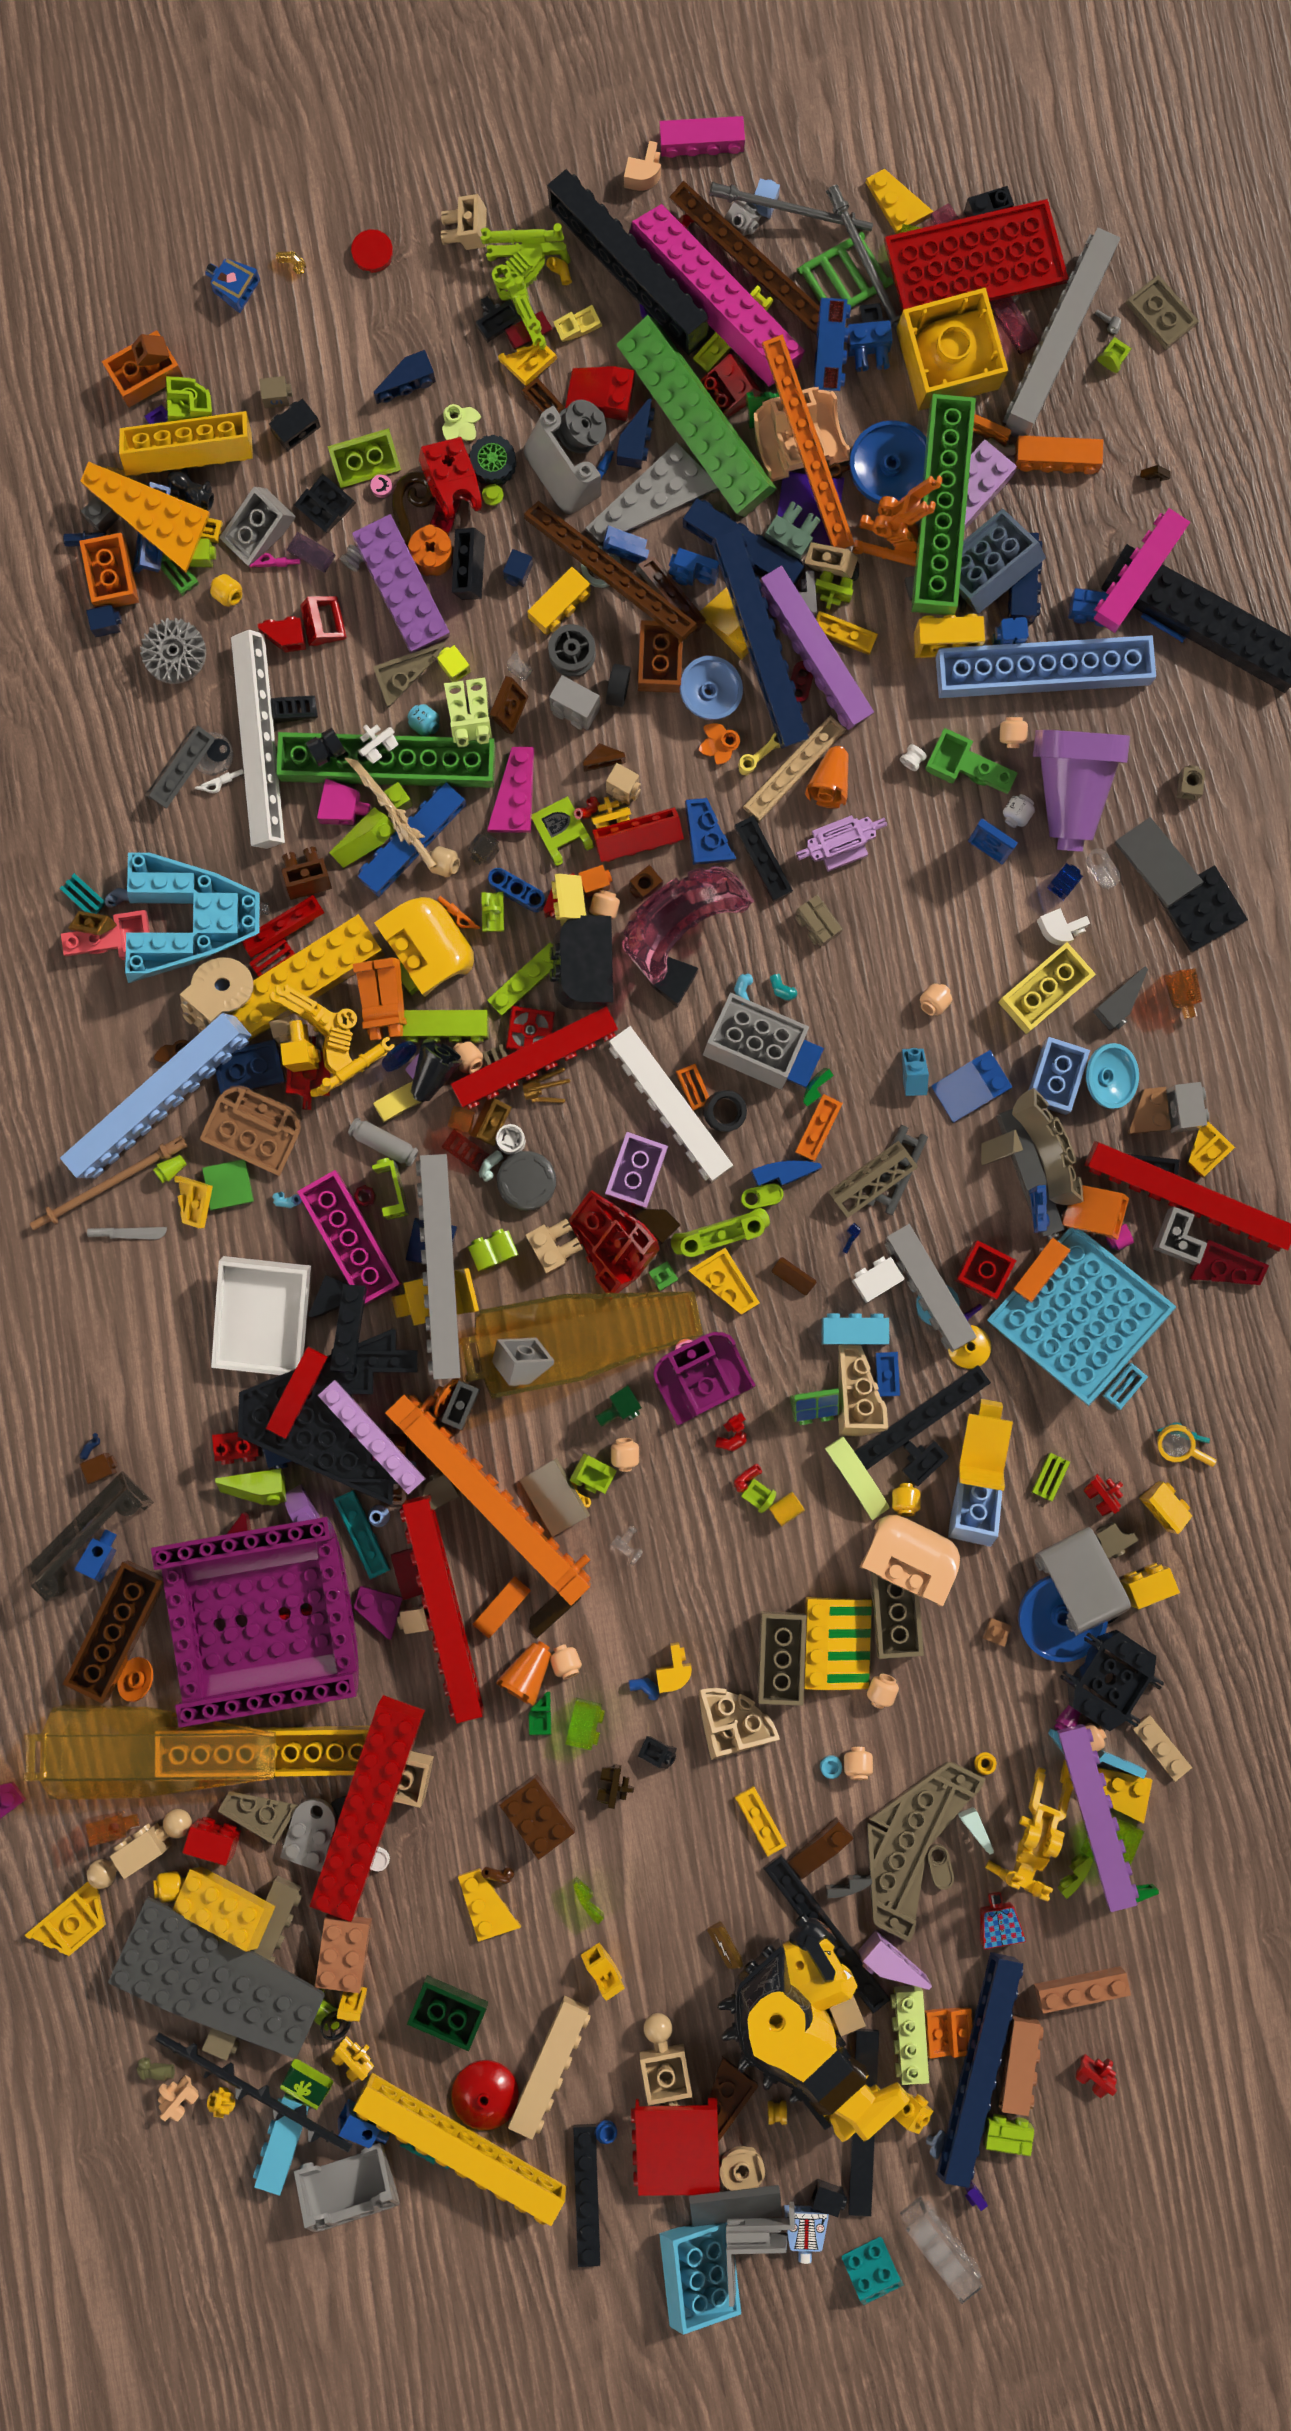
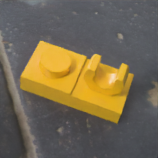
(351, 2005)

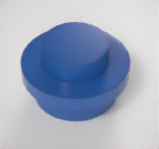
(606, 2132)

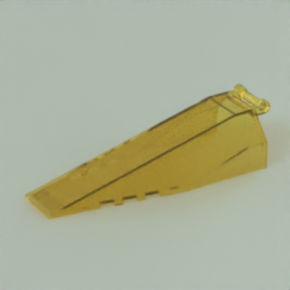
(581, 1333)
(142, 1753)

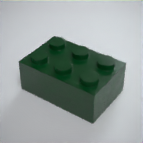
(447, 2013)

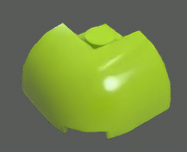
(186, 399)

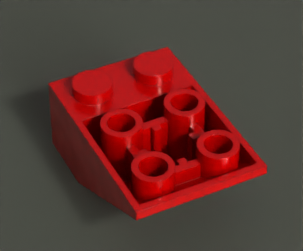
(729, 385)

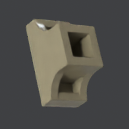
(1113, 1540)

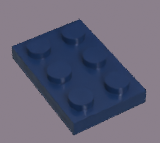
(252, 1067)

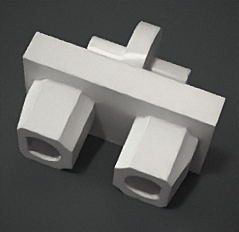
(385, 737)

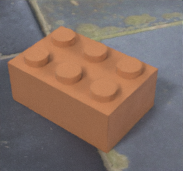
(343, 1953)

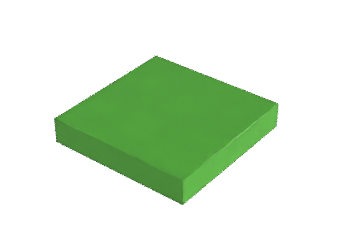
(229, 1183)

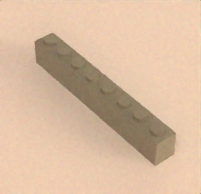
(284, 1896)

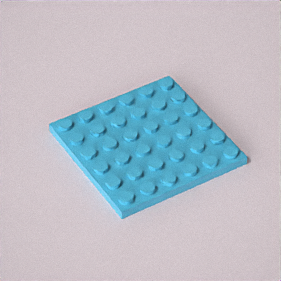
(1084, 1318)

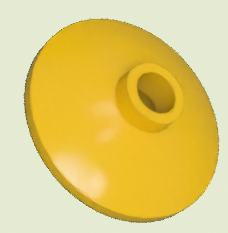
(978, 1356)

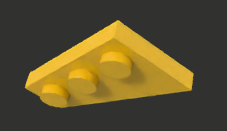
(726, 1281)

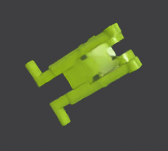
(523, 267)

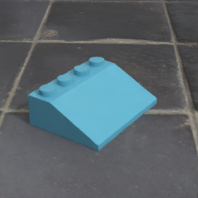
(697, 2277)

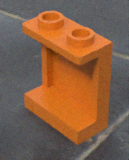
(1099, 1212)

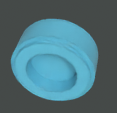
(831, 1766)

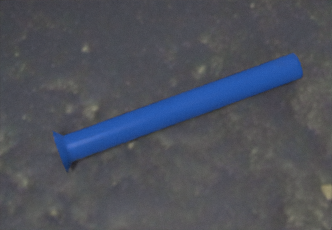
(1163, 627)

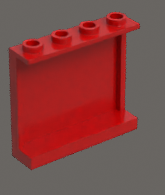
(676, 2149)

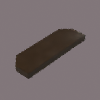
(549, 1614)

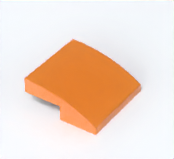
(948, 2031)

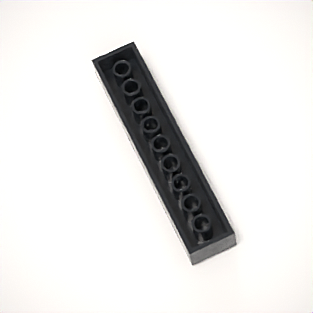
(628, 261)
(1213, 623)

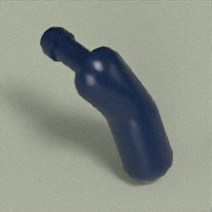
(95, 1441)

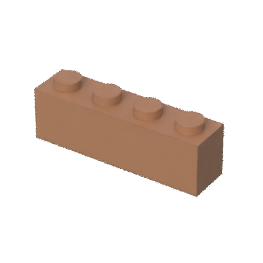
(1082, 1989)
(1019, 2065)

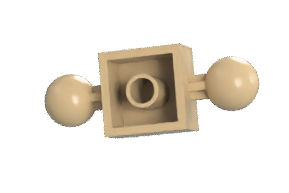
(135, 1853)
(666, 2066)

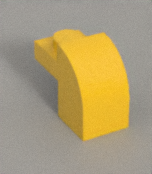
(675, 1676)
(603, 1971)

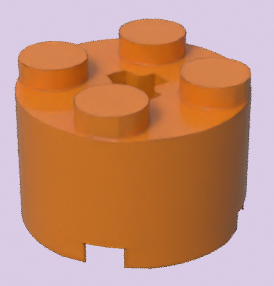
(421, 547)

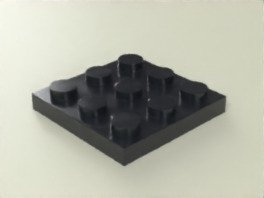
(1206, 911)

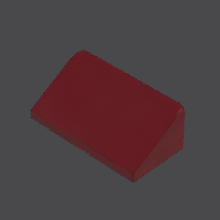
(519, 335)

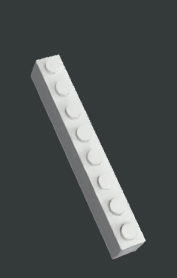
(670, 1103)

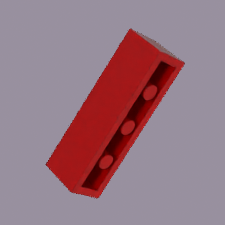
(638, 834)

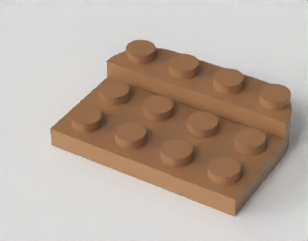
(253, 1128)

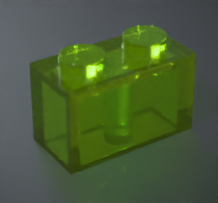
(584, 1723)

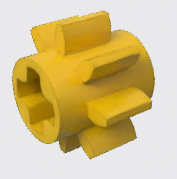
(221, 2102)

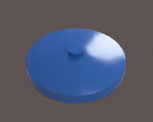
(888, 460)
(1044, 1624)

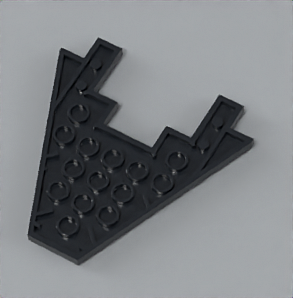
(318, 1435)

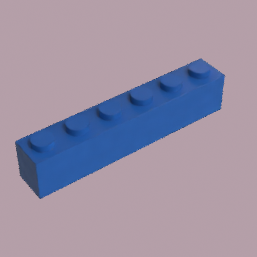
(398, 855)

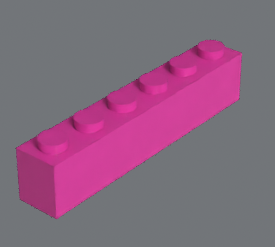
(1141, 570)

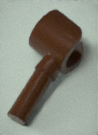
(842, 469)

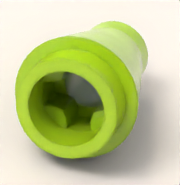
(168, 1169)

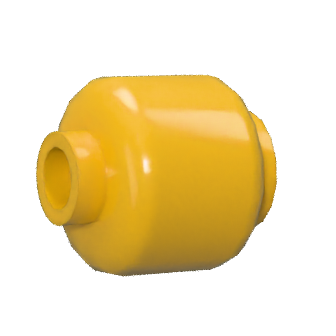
(226, 590)
(906, 1500)
(168, 1886)

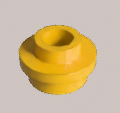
(988, 1769)

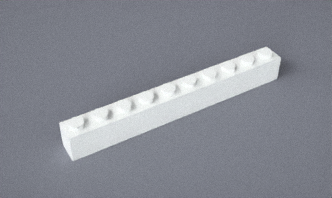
(257, 739)

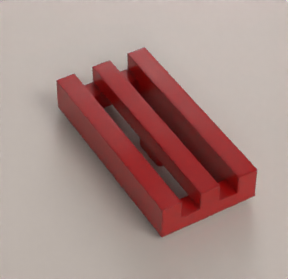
(267, 953)

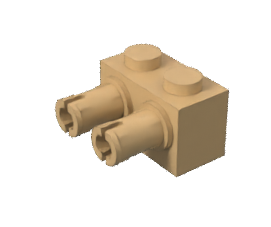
(470, 219)
(543, 1244)

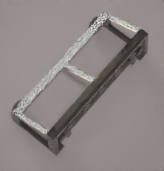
(119, 1496)

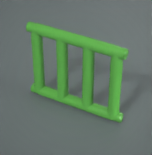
(840, 249)

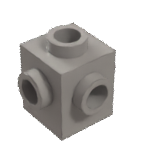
(743, 217)

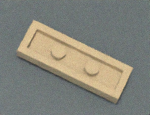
(1161, 1748)

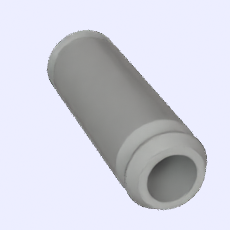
(383, 1141)

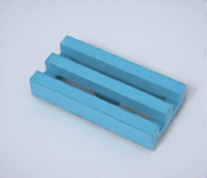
(1112, 1400)

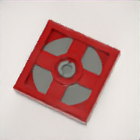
(528, 1026)

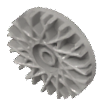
(172, 637)

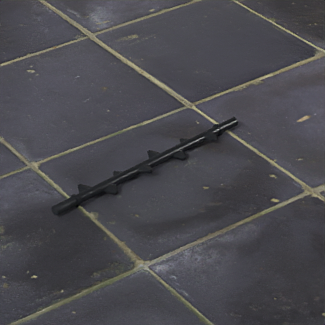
(263, 2094)

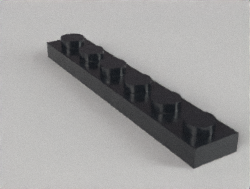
(586, 2195)

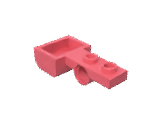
(81, 943)

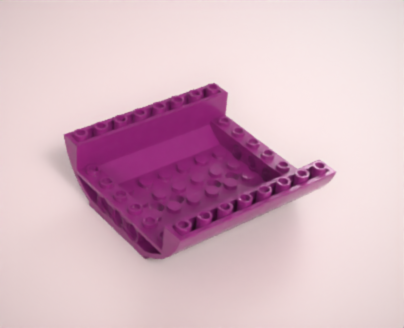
(271, 1659)

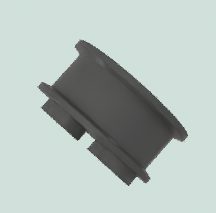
(581, 426)
(572, 662)

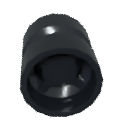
(325, 747)

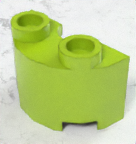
(593, 1473)

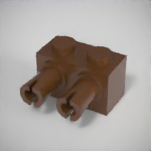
(305, 877)

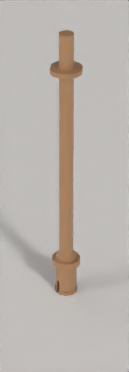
(164, 1152)

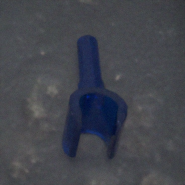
(854, 1230)

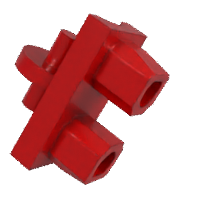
(1109, 1502)
(1100, 2073)

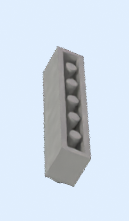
(930, 1287)

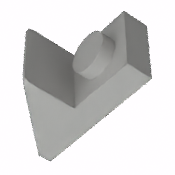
(808, 591)

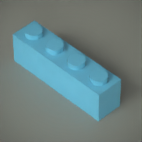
(279, 2151)

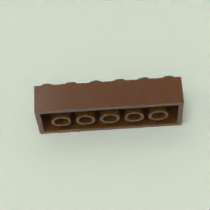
(114, 1631)

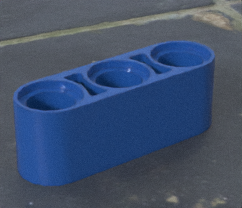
(511, 881)

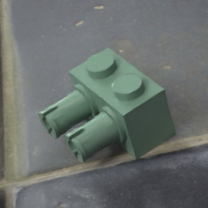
(787, 536)

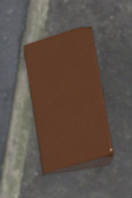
(793, 1276)

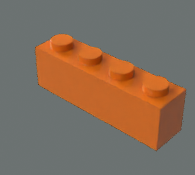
(1059, 454)

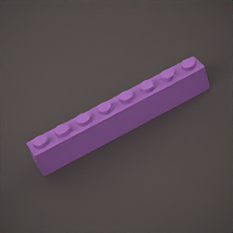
(814, 648)
(1097, 1818)

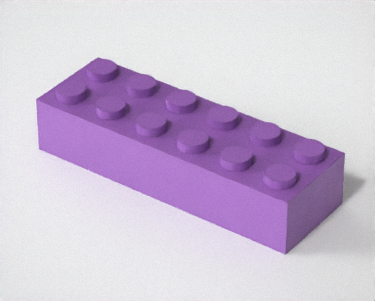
(400, 584)

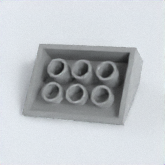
(755, 1041)

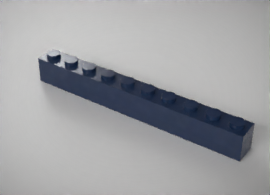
(760, 638)
(980, 2070)

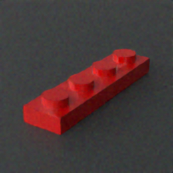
(283, 925)

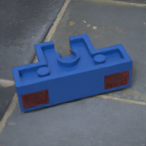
(830, 344)

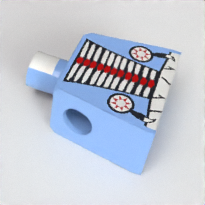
(808, 2232)

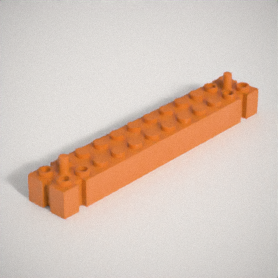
(482, 1491)

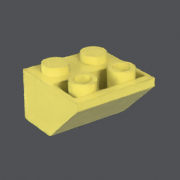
(570, 897)

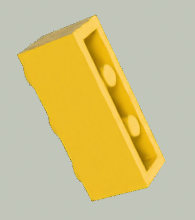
(559, 601)

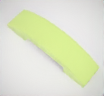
(857, 1478)

